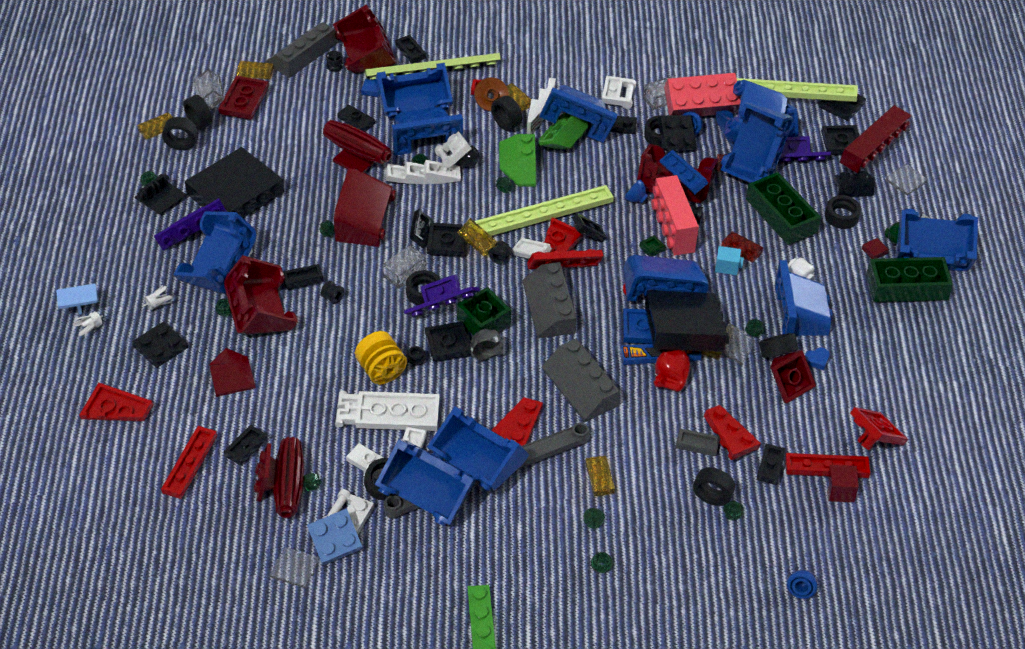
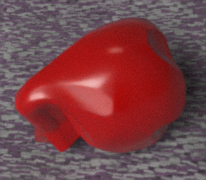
(672, 370)

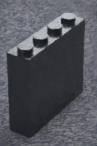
(238, 182)
(685, 321)

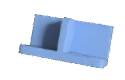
(77, 296)

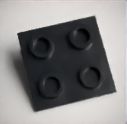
(159, 194)

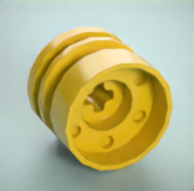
(380, 357)

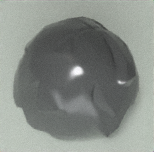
(486, 344)

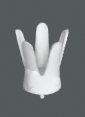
(154, 301)
(91, 321)

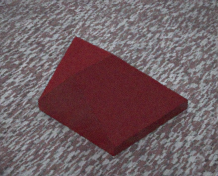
(231, 373)
(792, 375)

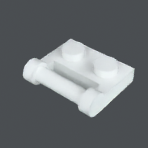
(613, 89)
(458, 147)
(358, 509)

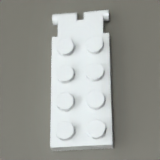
(388, 410)

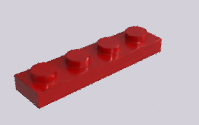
(567, 259)
(189, 462)
(819, 464)

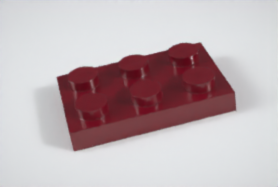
(243, 97)

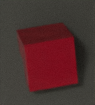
(842, 483)

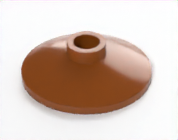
(487, 86)

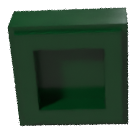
(652, 246)

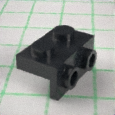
(855, 184)

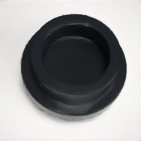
(416, 355)

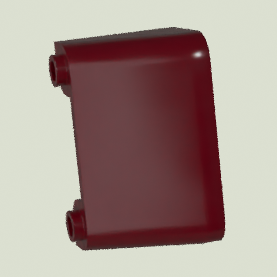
(364, 41)
(651, 168)
(362, 209)
(255, 298)

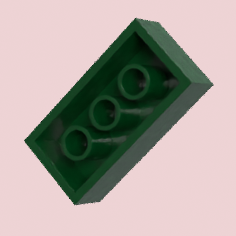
(783, 208)
(909, 279)

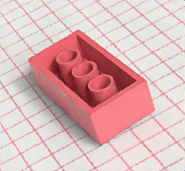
(702, 94)
(675, 215)

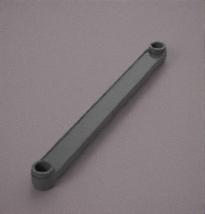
(537, 450)

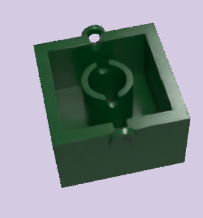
(484, 312)

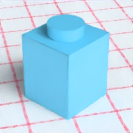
(728, 260)

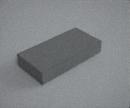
(697, 442)

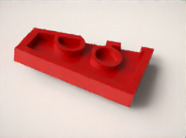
(561, 236)
(115, 404)
(520, 421)
(732, 433)

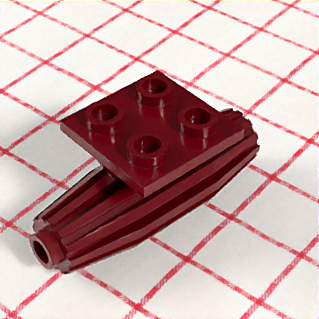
(358, 147)
(282, 475)

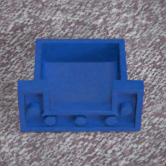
(581, 106)
(423, 124)
(803, 303)

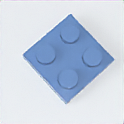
(334, 536)

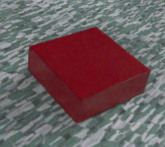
(875, 249)

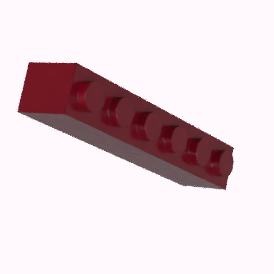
(875, 139)

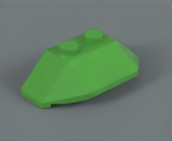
(563, 132)
(518, 159)

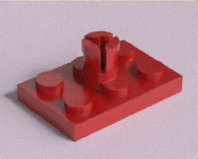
(877, 428)

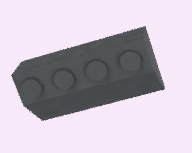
(303, 50)
(550, 301)
(581, 380)

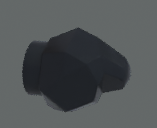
(469, 159)

